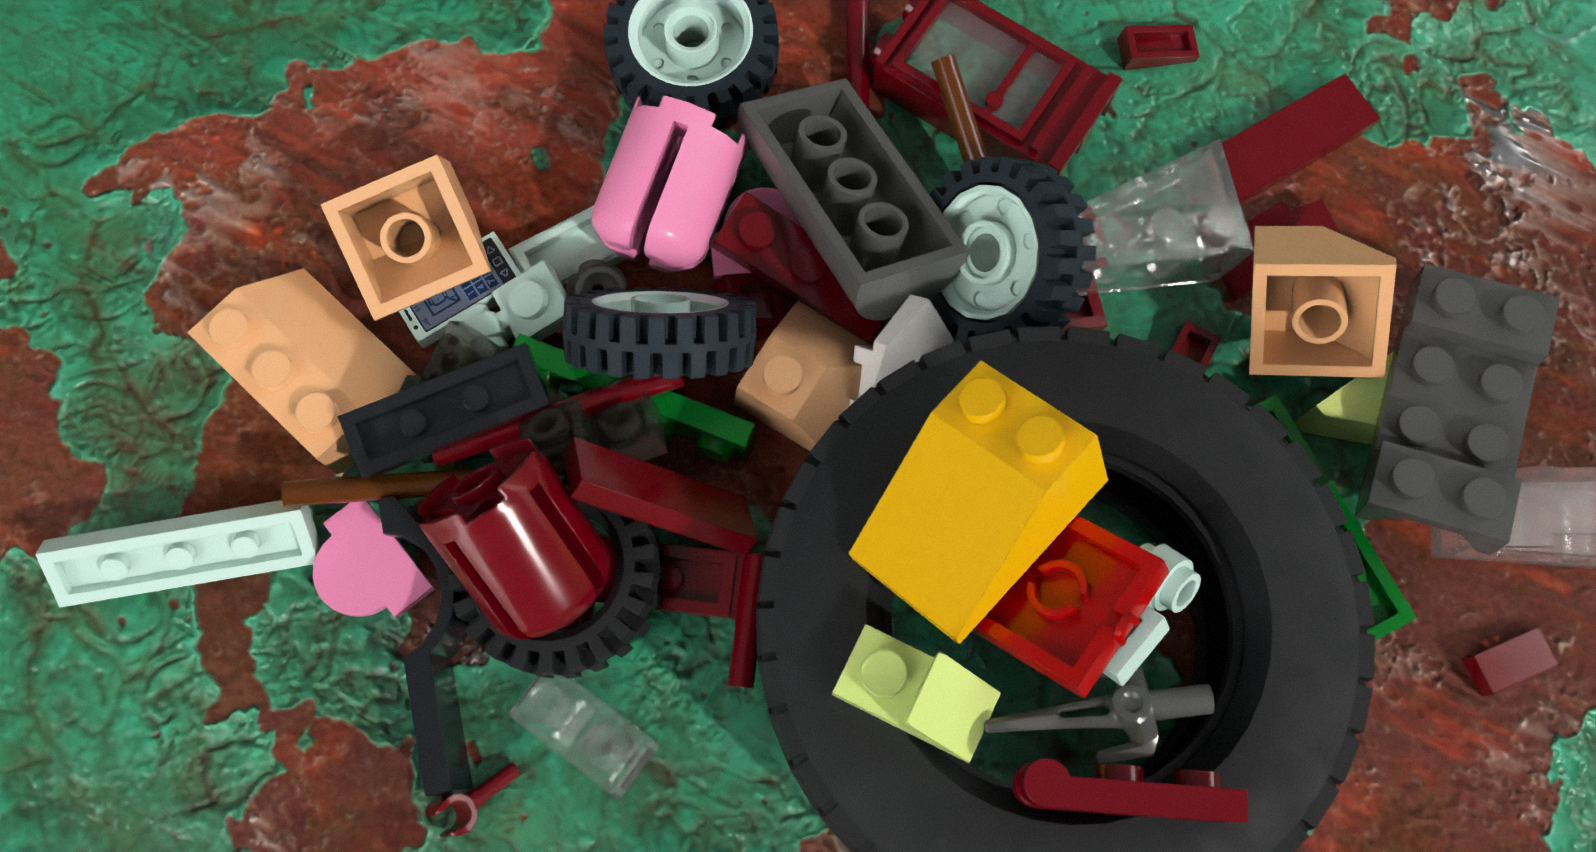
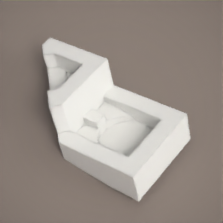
(907, 336)

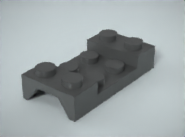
(1457, 406)

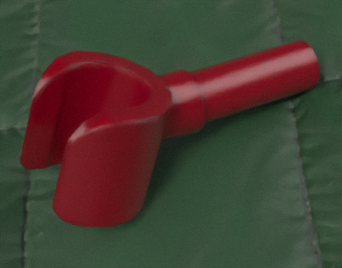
(467, 804)

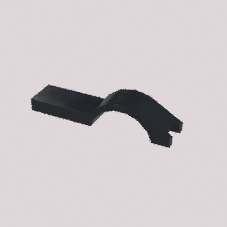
(430, 670)

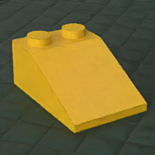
(978, 500)

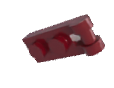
(1121, 791)

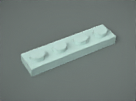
(178, 552)

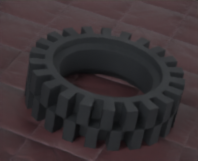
(607, 631)

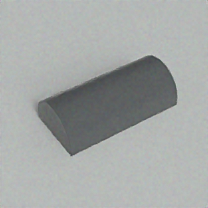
(854, 196)

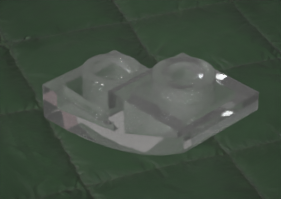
(584, 732)

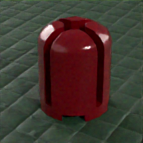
(518, 542)

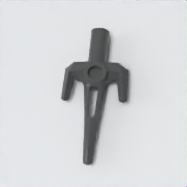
(1127, 707)

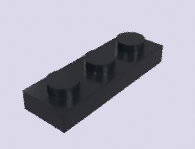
(445, 411)

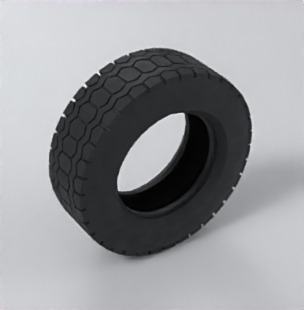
(1196, 471)

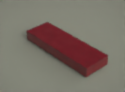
(1297, 136)
(658, 496)

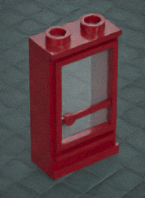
(1022, 89)

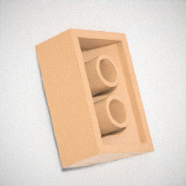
(301, 359)

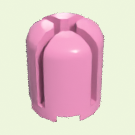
(667, 185)

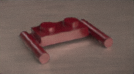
(711, 586)

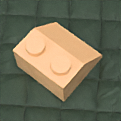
(408, 236)
(1319, 304)

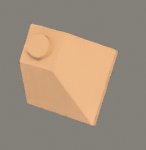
(802, 376)

